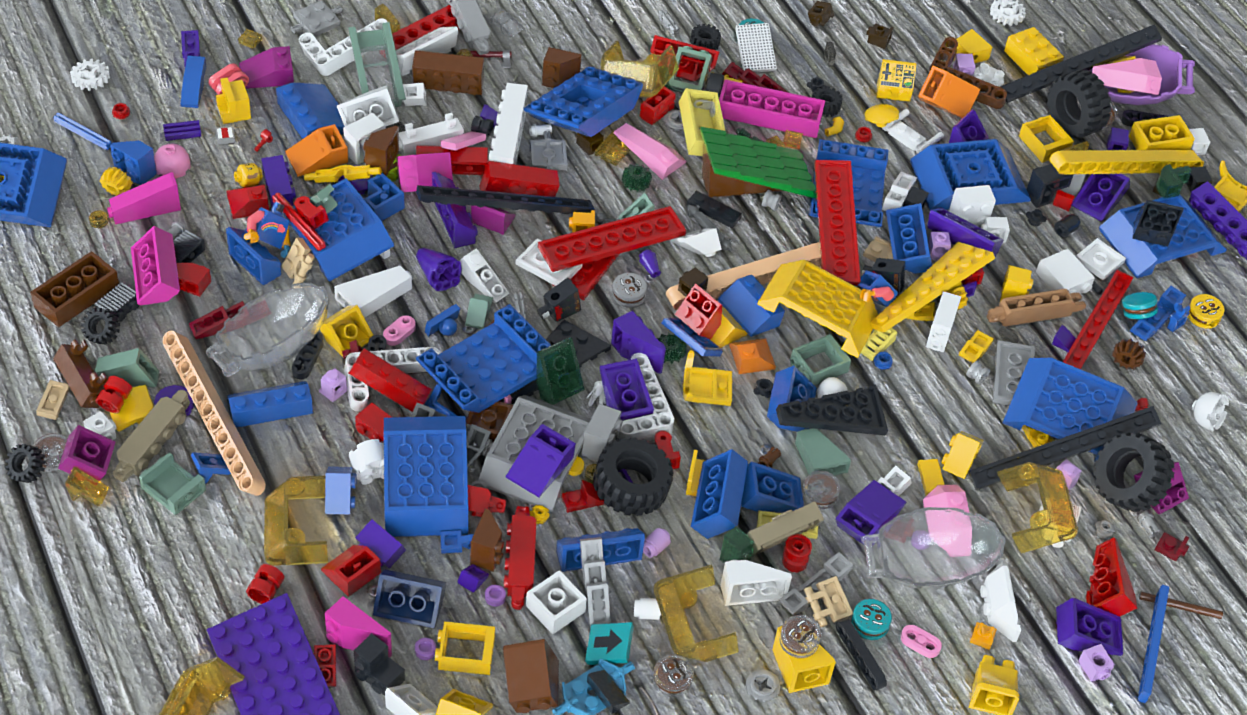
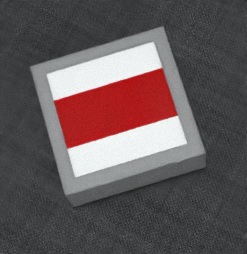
(225, 135)

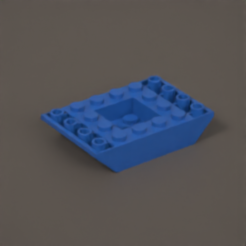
(587, 101)
(948, 165)
(29, 184)

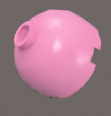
(172, 159)

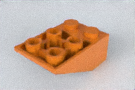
(948, 92)
(318, 151)

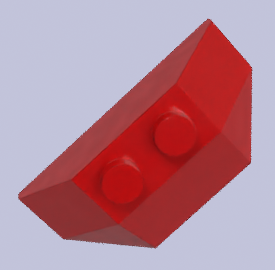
(689, 67)

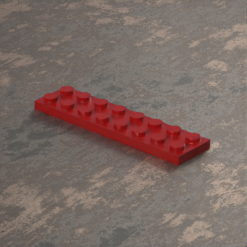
(837, 219)
(611, 238)

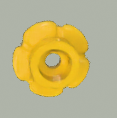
(541, 518)

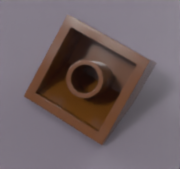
(559, 66)
(382, 149)
(487, 543)

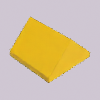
(728, 331)

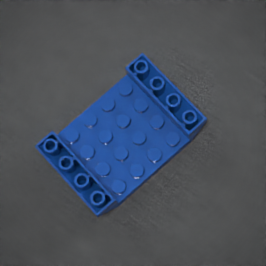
(867, 175)
(350, 235)
(1141, 257)
(488, 362)
(1065, 400)
(425, 475)

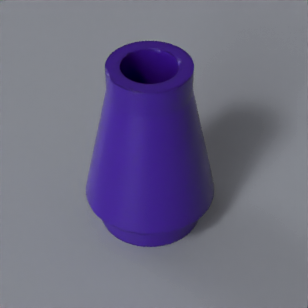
(649, 262)

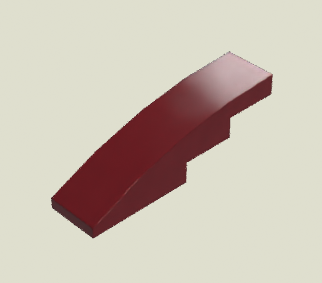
(751, 78)
(213, 321)

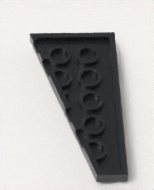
(586, 347)
(840, 411)

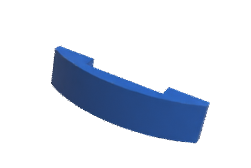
(1149, 326)

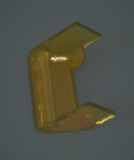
(652, 72)
(1057, 519)
(287, 545)
(679, 593)
(200, 688)

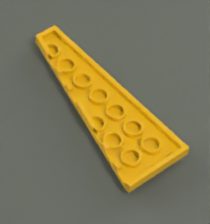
(944, 274)

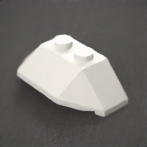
(1000, 602)

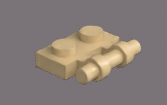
(298, 261)
(833, 598)

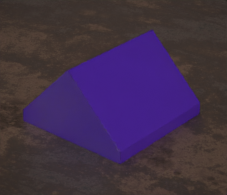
(968, 129)

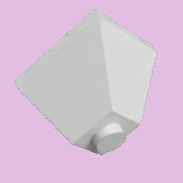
(701, 241)

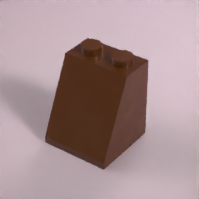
(531, 675)

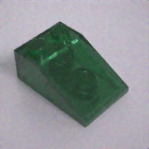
(558, 372)

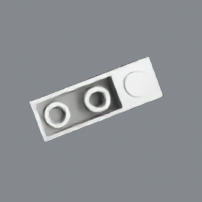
(481, 276)

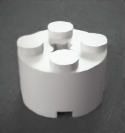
(368, 460)

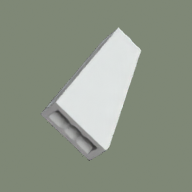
(374, 290)

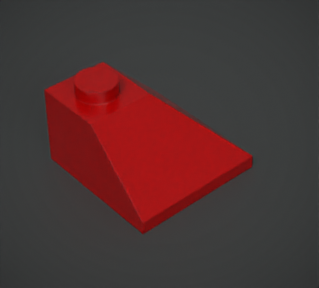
(247, 200)

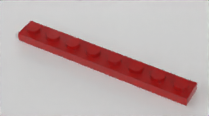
(1098, 320)

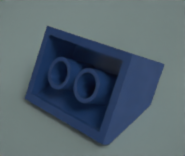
(409, 598)

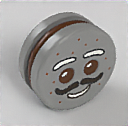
(629, 290)

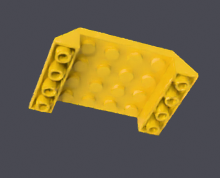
(822, 299)

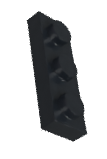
(715, 209)

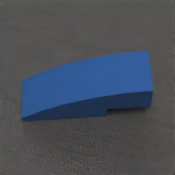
(193, 81)

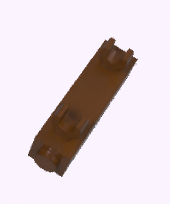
(79, 374)

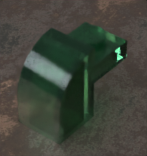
(1171, 180)

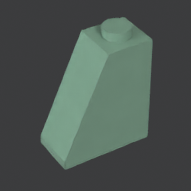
(129, 365)
(820, 453)

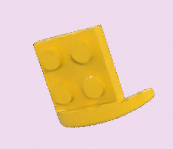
(1231, 189)
(706, 384)

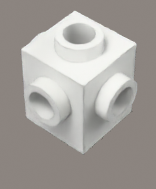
(101, 425)

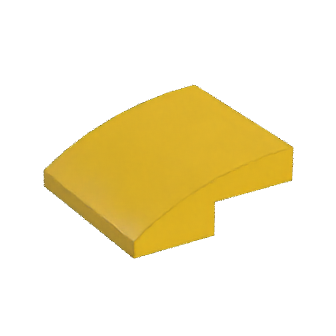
(134, 408)

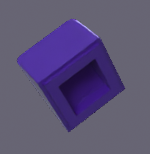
(489, 113)
(970, 288)
(1063, 339)
(472, 577)

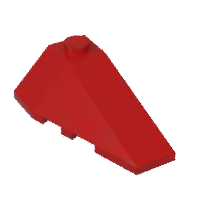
(1110, 582)

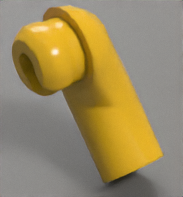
(836, 128)

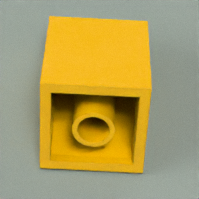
(803, 672)

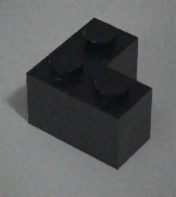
(1044, 183)
(375, 666)

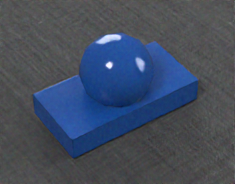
(444, 322)

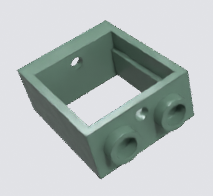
(680, 86)
(832, 350)

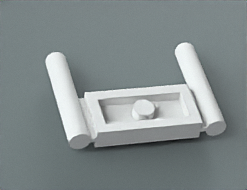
(909, 136)

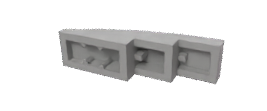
(595, 581)

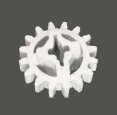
(1008, 12)
(90, 74)

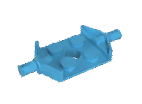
(576, 691)

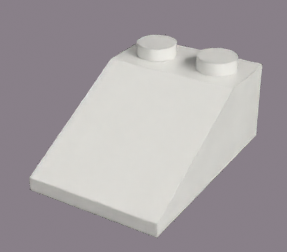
(375, 101)
(752, 583)

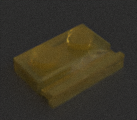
(612, 149)

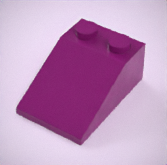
(269, 68)

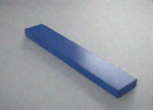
(1153, 644)

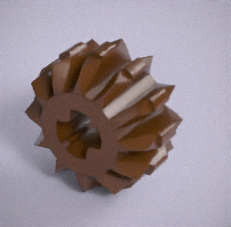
(1129, 354)

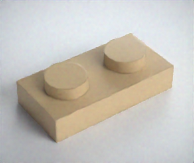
(53, 400)

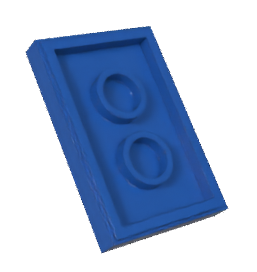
(700, 344)

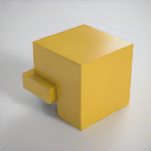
(234, 101)

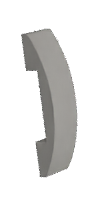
(795, 599)

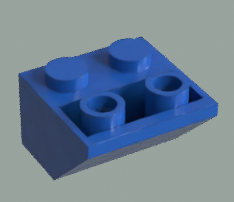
(135, 160)

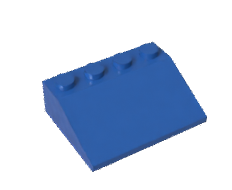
(309, 107)

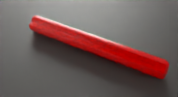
(300, 223)

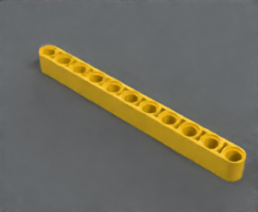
(1122, 161)

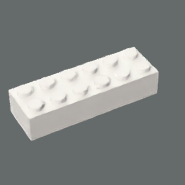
(510, 124)

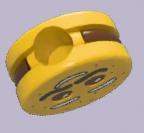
(1206, 311)

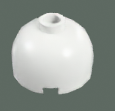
(1210, 410)

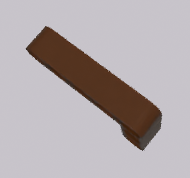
(992, 91)

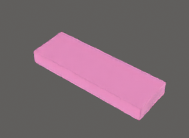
(463, 140)

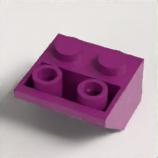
(1175, 495)

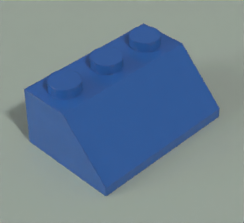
(253, 256)
(742, 304)
(788, 387)

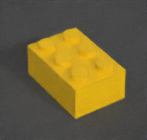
(1032, 51)
(1161, 134)

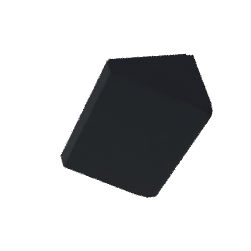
(607, 690)

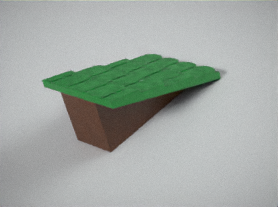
(750, 166)

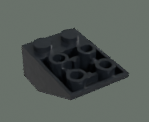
(1156, 222)

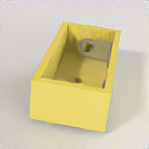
(699, 110)

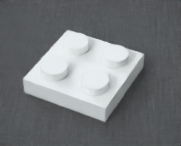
(1100, 259)

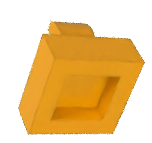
(983, 635)

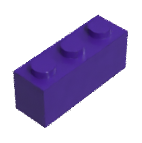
(277, 179)

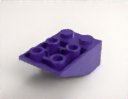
(633, 337)
(541, 460)
(869, 511)

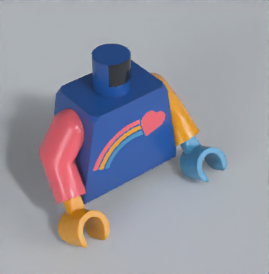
(269, 228)
(877, 288)

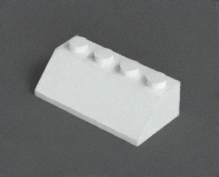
(437, 41)

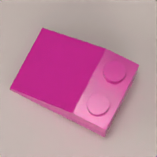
(418, 169)
(351, 626)

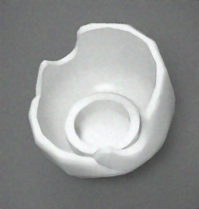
(830, 386)

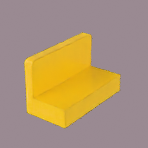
(694, 475)

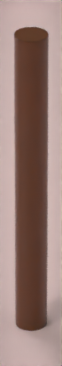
(1184, 606)

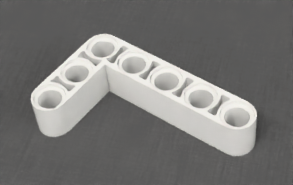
(336, 56)
(400, 356)
(662, 417)

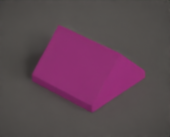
(492, 218)

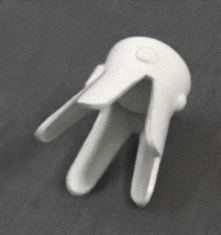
(597, 391)

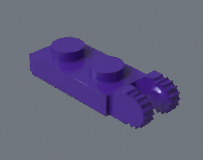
(190, 44)

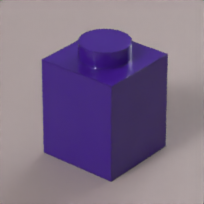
(1118, 139)

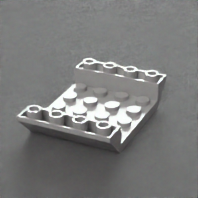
(518, 427)

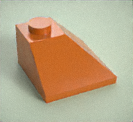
(752, 356)

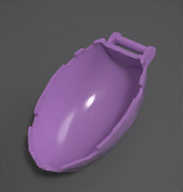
(1170, 68)

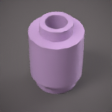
(656, 542)

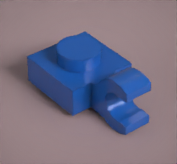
(1179, 317)
(454, 541)

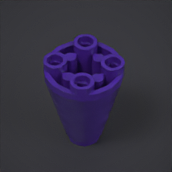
(439, 268)

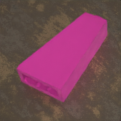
(146, 200)

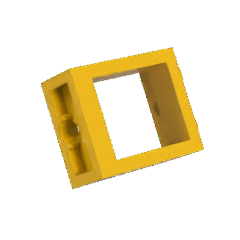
(1054, 130)
(466, 632)

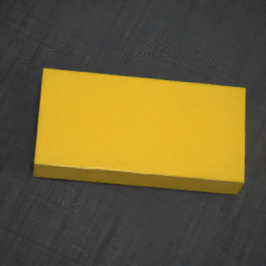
(930, 474)

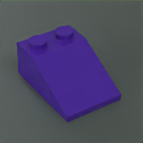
(1101, 194)
(626, 389)
(1087, 626)

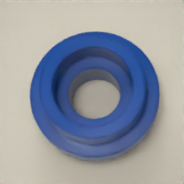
(883, 360)

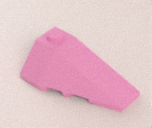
(1131, 75)
(655, 154)

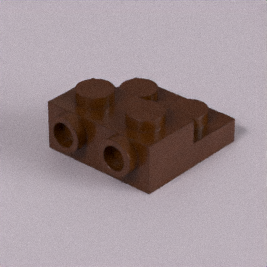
(491, 418)

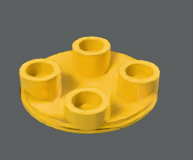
(881, 114)

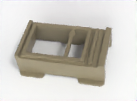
(784, 526)

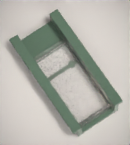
(377, 61)

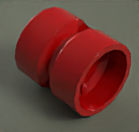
(114, 394)
(796, 553)
(265, 584)

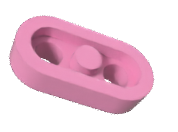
(402, 328)
(921, 641)

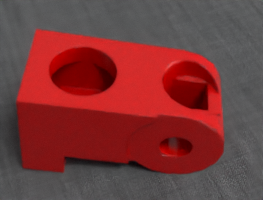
(313, 216)
(663, 441)

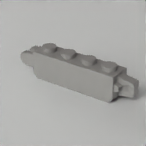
(472, 24)

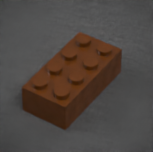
(449, 72)
(74, 289)

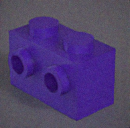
(380, 543)

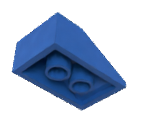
(771, 490)

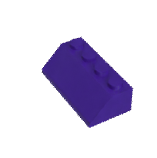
(455, 217)
(962, 230)

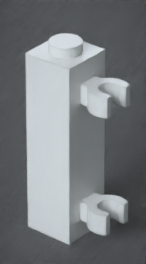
(428, 135)

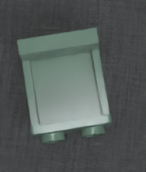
(171, 484)

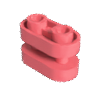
(232, 72)

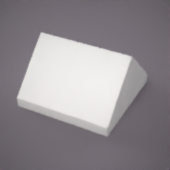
(408, 701)

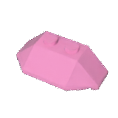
(948, 497)

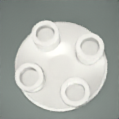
(989, 74)

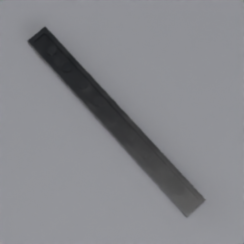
(1084, 61)
(503, 200)
(1068, 446)

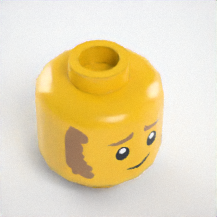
(248, 175)

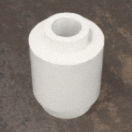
(646, 609)

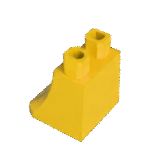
(995, 687)

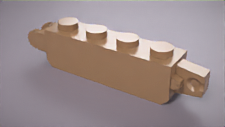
(1036, 307)

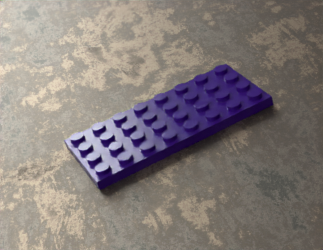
(276, 662)

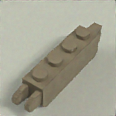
(151, 435)

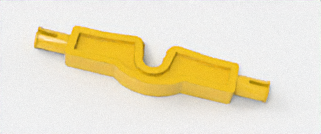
(349, 172)

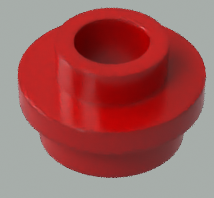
(120, 111)
(863, 134)

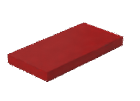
(590, 275)

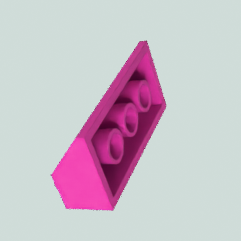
(155, 267)

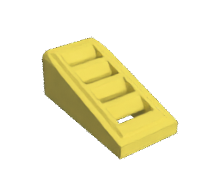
(888, 337)

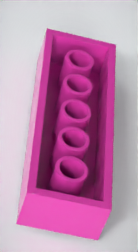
(771, 108)

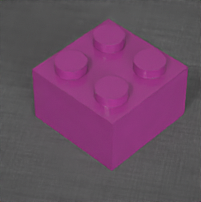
(87, 452)

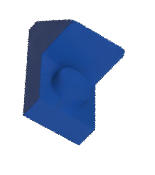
(209, 464)

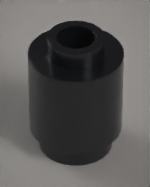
(1067, 225)

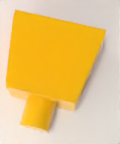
(974, 44)

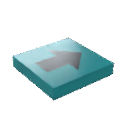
(609, 643)

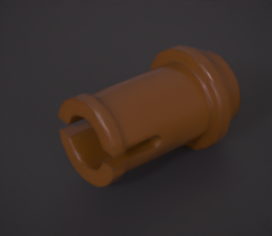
(770, 457)

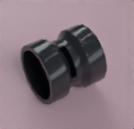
(482, 126)

